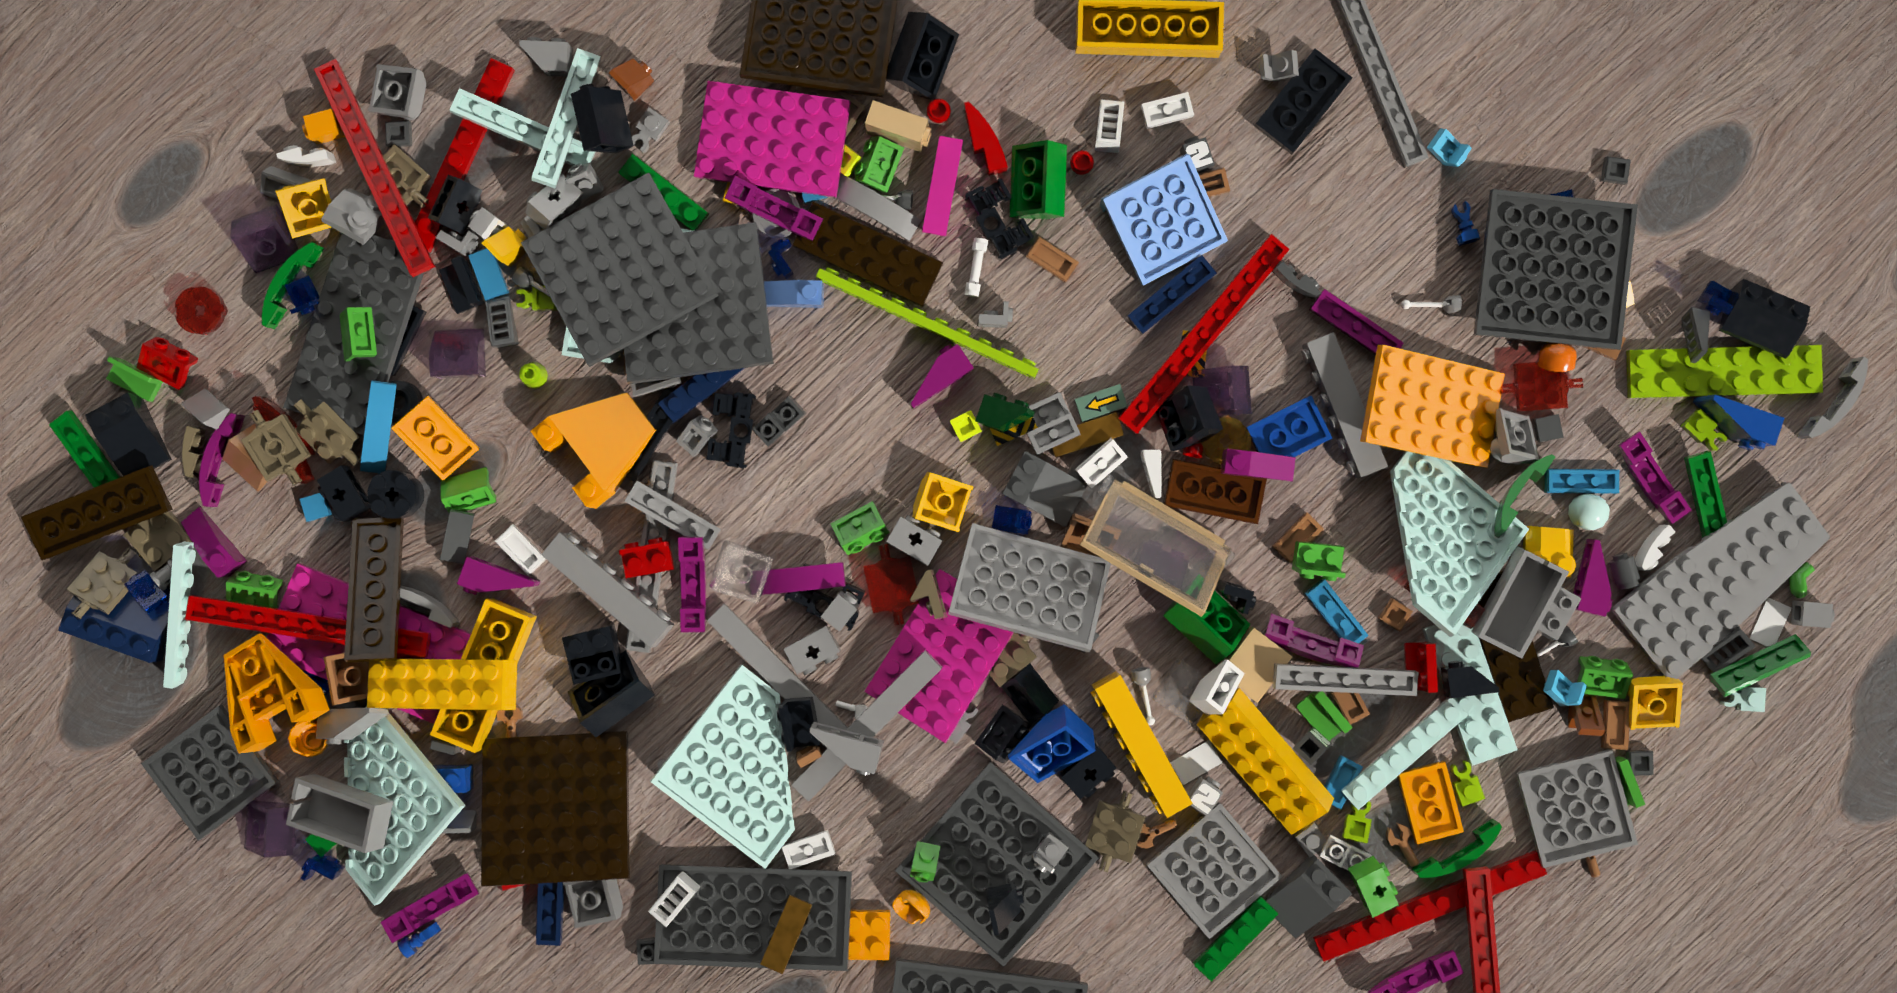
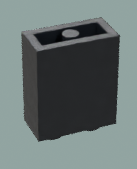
(601, 119)

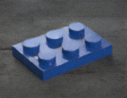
(1290, 430)

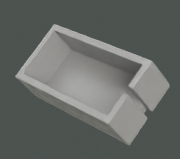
(1519, 602)
(340, 813)

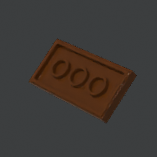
(1208, 492)

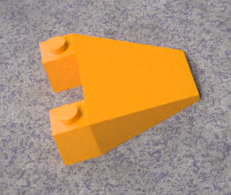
(606, 439)
(262, 684)

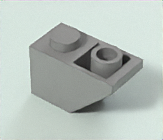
(551, 56)

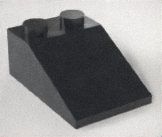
(128, 434)

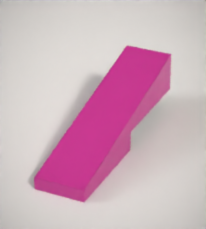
(942, 186)

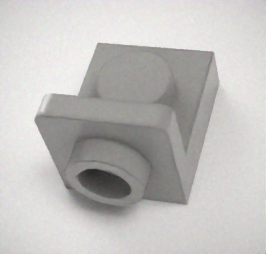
(1278, 66)
(585, 179)
(453, 240)
(993, 320)
(696, 435)
(1310, 839)
(1049, 853)

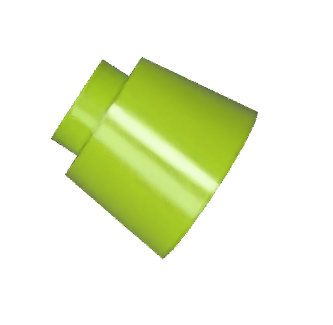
(533, 375)

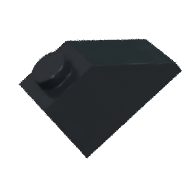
(1464, 681)

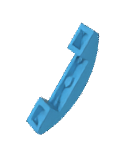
(378, 426)

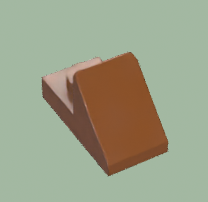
(1586, 717)

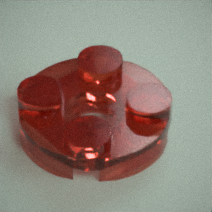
(186, 310)

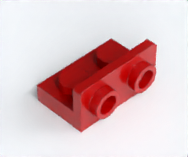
(165, 362)
(646, 559)
(1422, 658)

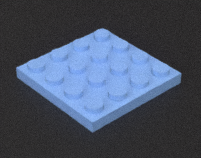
(1164, 219)

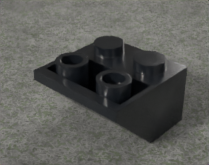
(1189, 417)
(593, 654)

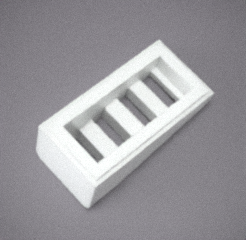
(1105, 140)
(1152, 465)
(685, 887)

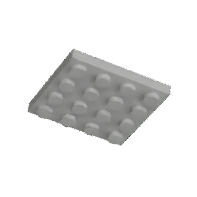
(1576, 808)
(1214, 870)

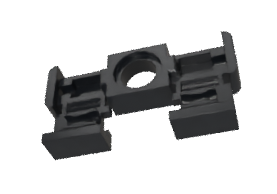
(982, 204)
(736, 450)
(809, 599)

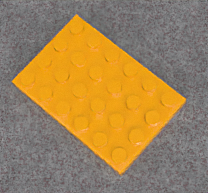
(1432, 406)

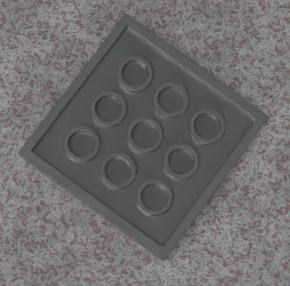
(207, 775)

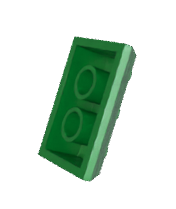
(1038, 180)
(1213, 633)

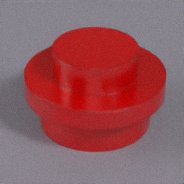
(938, 111)
(1081, 162)

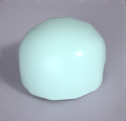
(1588, 511)

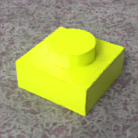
(849, 161)
(965, 426)

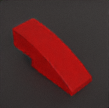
(985, 140)

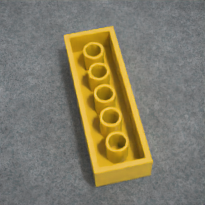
(1150, 28)
(497, 635)
(442, 684)
(1143, 748)
(1267, 763)

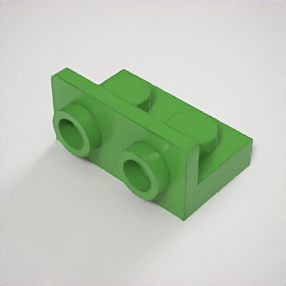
(878, 163)
(860, 528)
(1318, 560)
(253, 589)
(1605, 676)

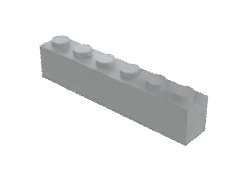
(1343, 404)
(608, 589)

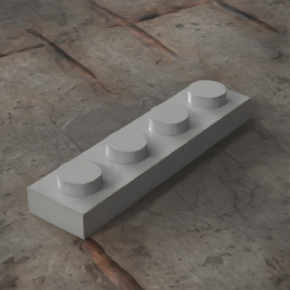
(671, 514)

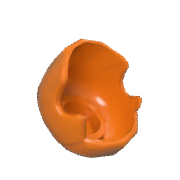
(1557, 357)

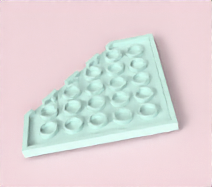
(1448, 538)
(394, 768)
(736, 769)

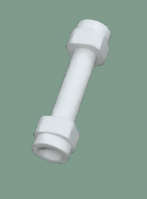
(979, 247)

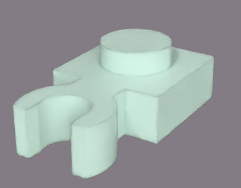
(1748, 699)

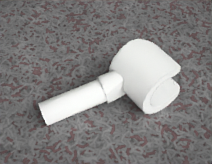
(859, 709)

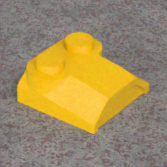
(304, 206)
(941, 501)
(1552, 545)
(1654, 702)

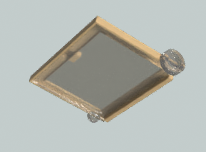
(1157, 545)

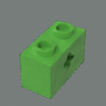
(1373, 886)

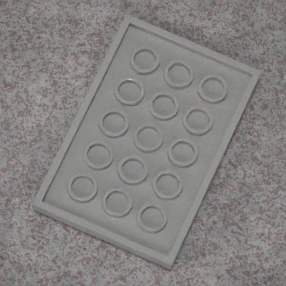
(1030, 587)

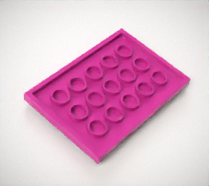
(772, 138)
(962, 648)

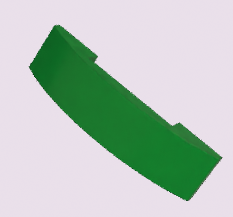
(272, 310)
(1505, 513)
(1484, 835)

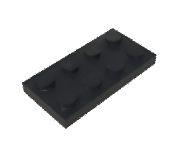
(1303, 101)

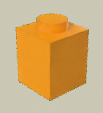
(322, 127)

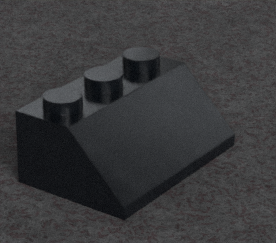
(921, 55)
(1764, 318)
(610, 698)

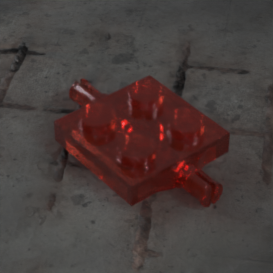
(1539, 388)
(890, 584)

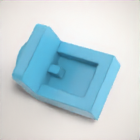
(1448, 149)
(1563, 690)

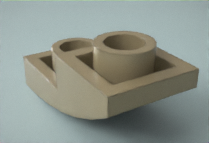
(193, 441)

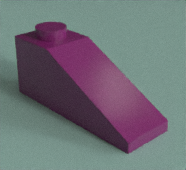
(945, 371)
(1257, 465)
(212, 544)
(484, 576)
(1593, 581)

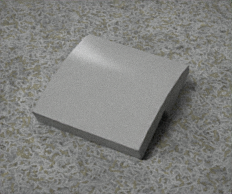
(1053, 423)

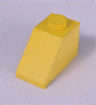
(506, 245)

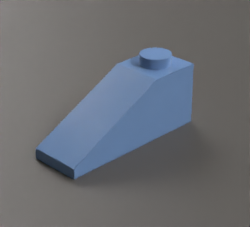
(795, 293)

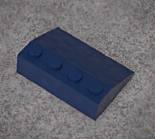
(124, 630)

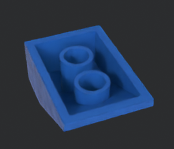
(1741, 422)
(1053, 744)

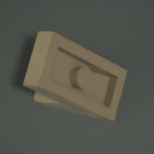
(929, 588)

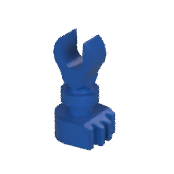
(1468, 234)
(408, 946)

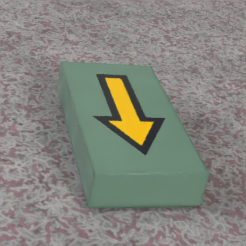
(1100, 403)

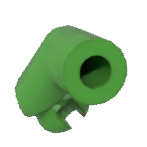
(1798, 580)

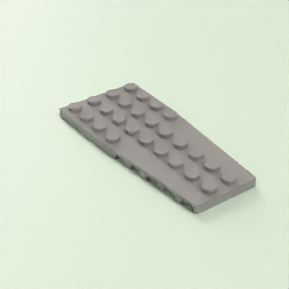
(1720, 581)

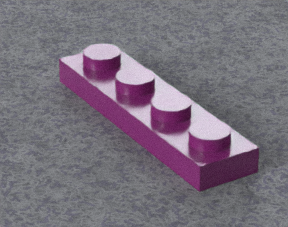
(1352, 322)

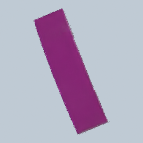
(773, 209)
(1651, 479)
(209, 489)
(804, 578)
(693, 584)
(1313, 646)
(429, 907)
(1421, 974)

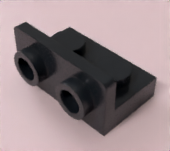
(1238, 593)
(796, 720)
(1003, 734)

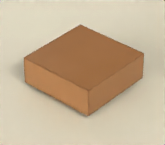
(1395, 614)
(808, 755)

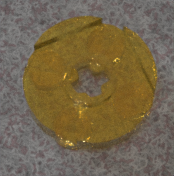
(1237, 432)

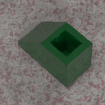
(1001, 414)

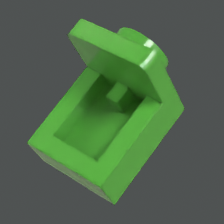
(925, 862)

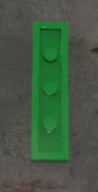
(680, 205)
(83, 449)
(1705, 492)
(1760, 665)
(1235, 938)

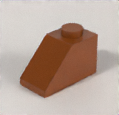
(632, 77)

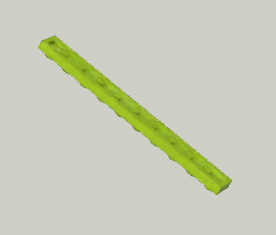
(935, 326)

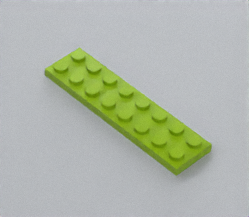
(1723, 372)

